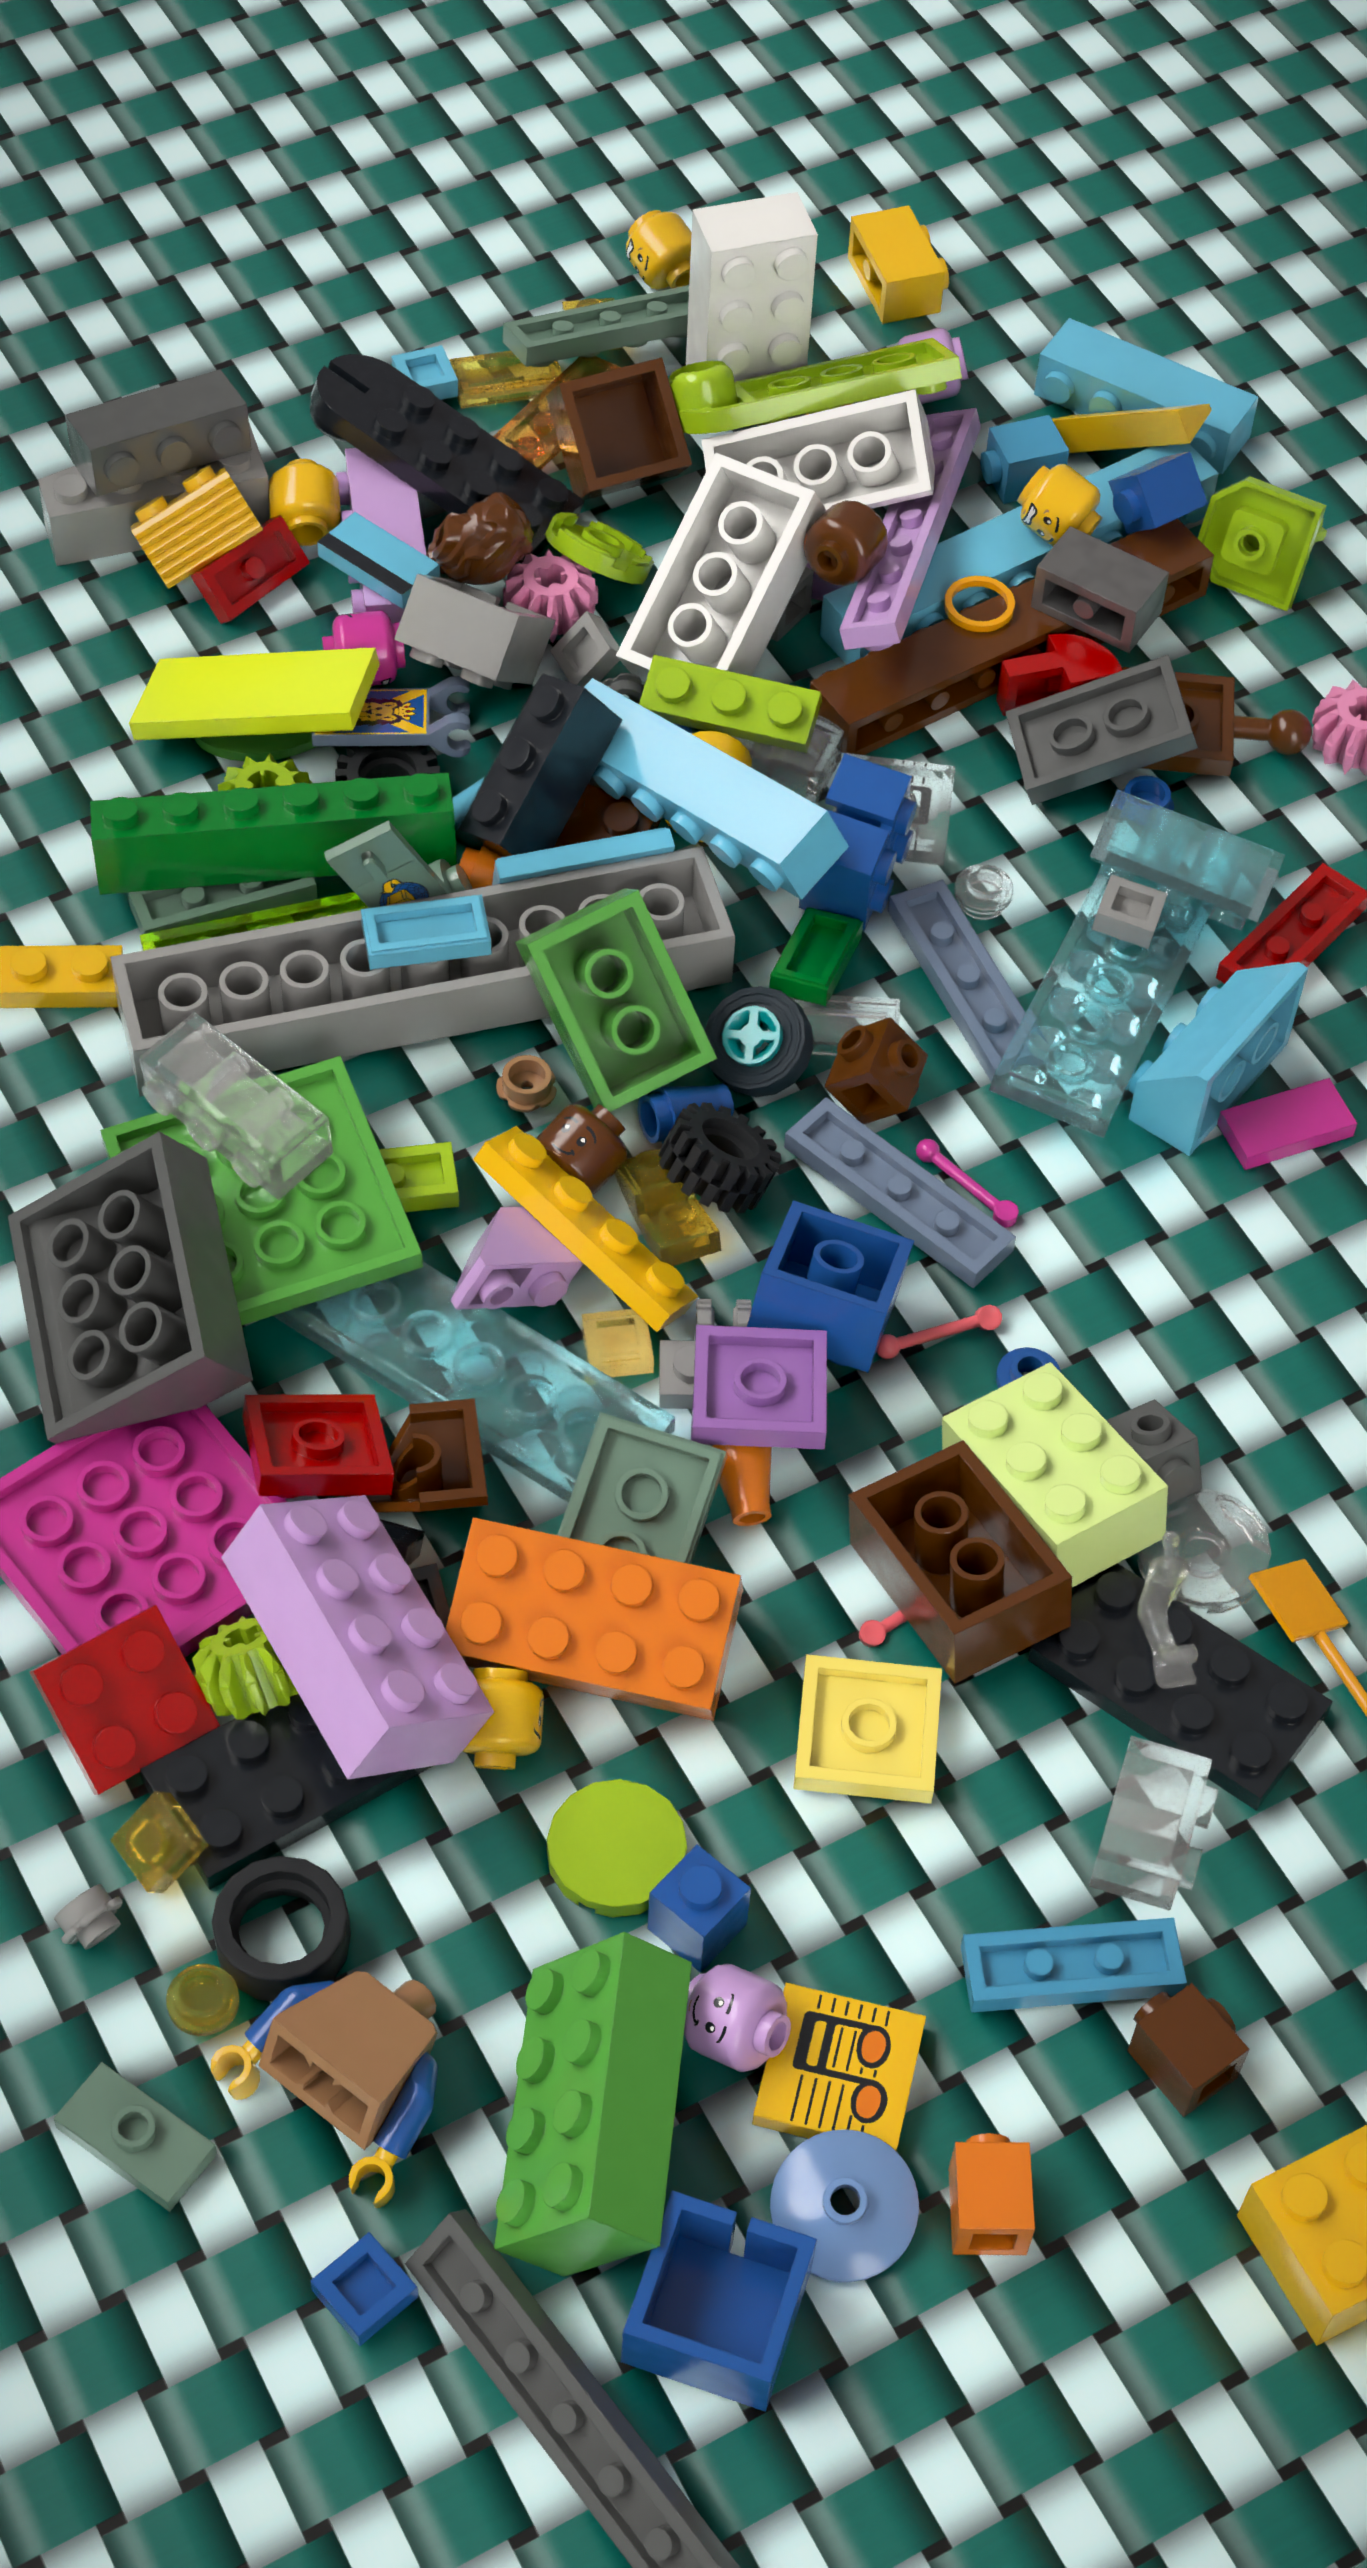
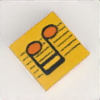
(841, 2067)

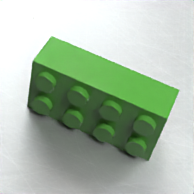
(594, 2106)

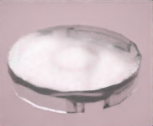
(1220, 1543)

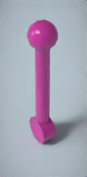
(1004, 1211)

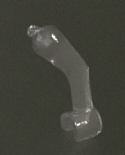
(1162, 1584)

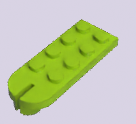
(714, 403)

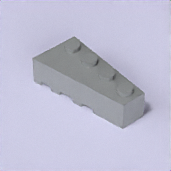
(98, 527)

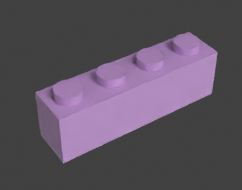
(388, 504)

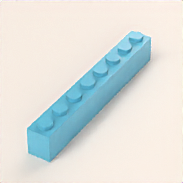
(1002, 551)

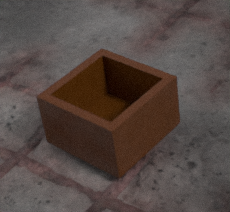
(619, 429)

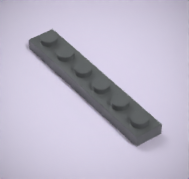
(562, 2401)

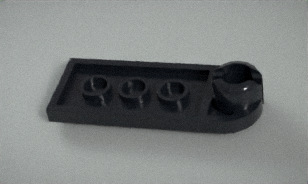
(430, 442)

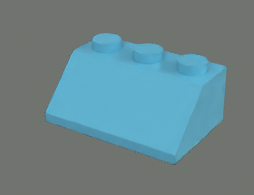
(1217, 1054)

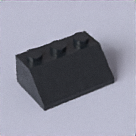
(539, 770)

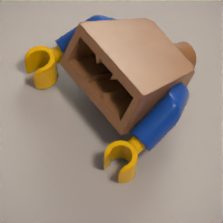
(350, 2057)

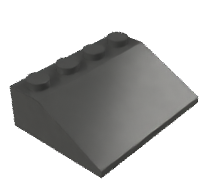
(129, 1292)

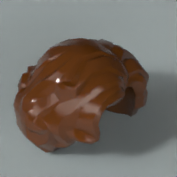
(482, 542)

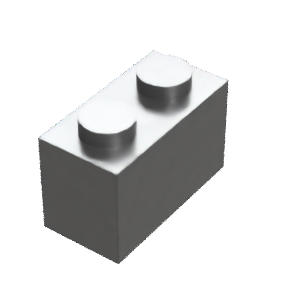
(1099, 589)

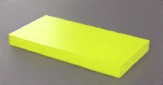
(255, 694)

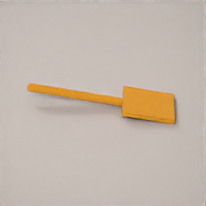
(1307, 1611)

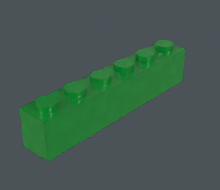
(261, 831)

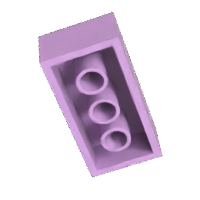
(356, 1635)

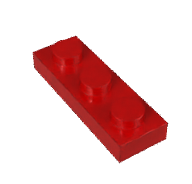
(1300, 924)

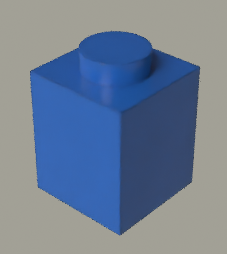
(1157, 492)
(698, 1908)

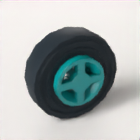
(743, 1025)

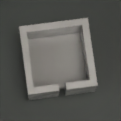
(469, 631)

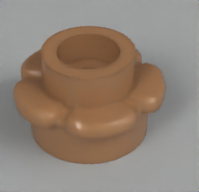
(526, 1072)

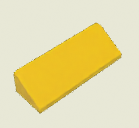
(1132, 428)

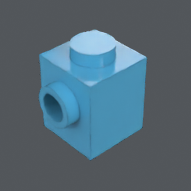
(1018, 452)

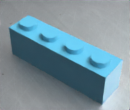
(1106, 374)

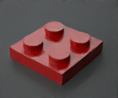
(317, 1445)
(124, 1699)

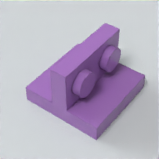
(760, 1387)

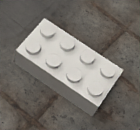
(751, 285)
(725, 572)

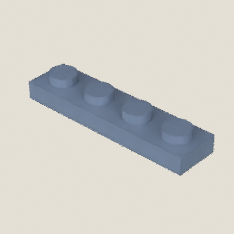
(959, 970)
(900, 1192)

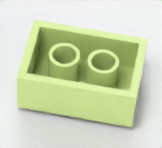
(1064, 1470)

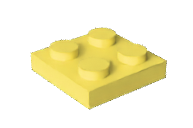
(868, 1729)

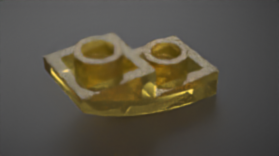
(668, 1219)

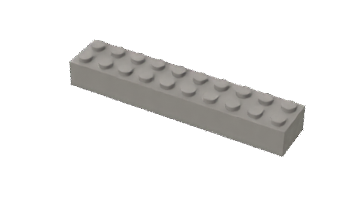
(308, 987)

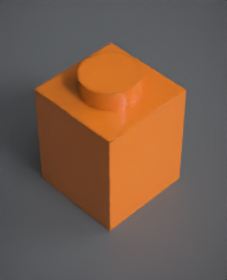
(991, 2196)

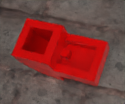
(1066, 664)

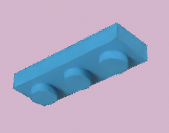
(1072, 1964)

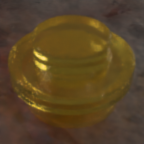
(202, 2000)

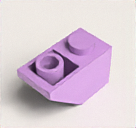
(515, 1265)

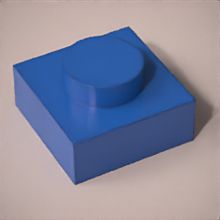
(364, 2288)

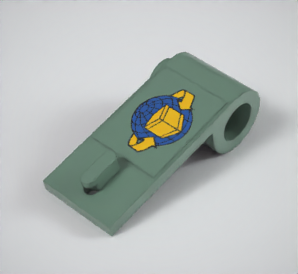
(389, 871)

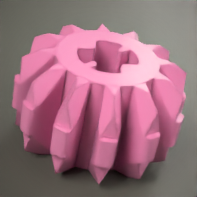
(553, 589)
(1342, 727)

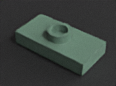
(135, 2136)

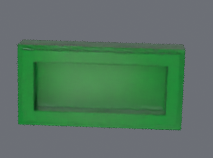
(816, 956)

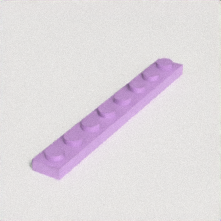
(889, 591)

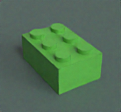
(616, 999)

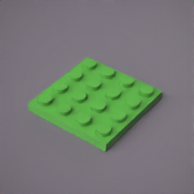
(328, 1231)

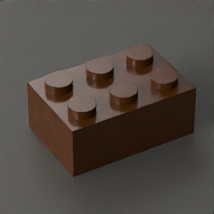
(960, 1561)

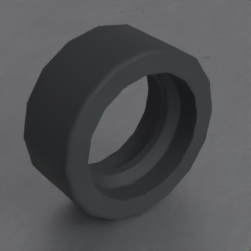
(272, 1879)

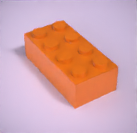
(595, 1618)

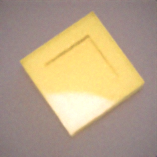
(617, 1343)

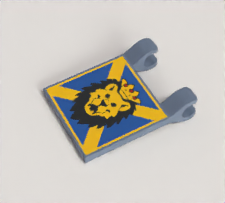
(403, 719)

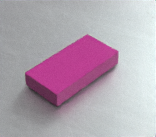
(1286, 1123)

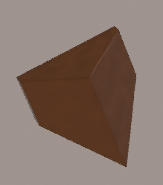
(436, 1460)

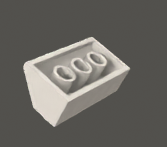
(853, 452)

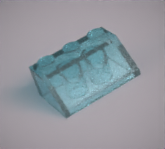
(1187, 860)

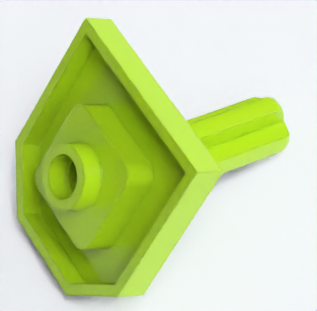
(1261, 539)

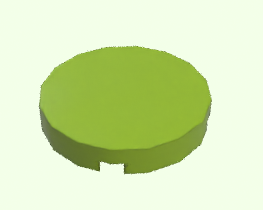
(599, 548)
(614, 1846)

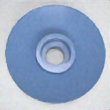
(853, 2244)

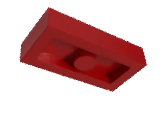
(250, 570)

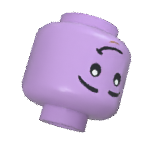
(736, 2017)

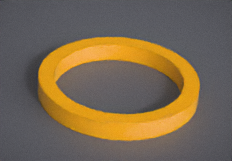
(979, 626)

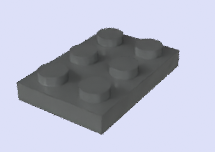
(1100, 730)

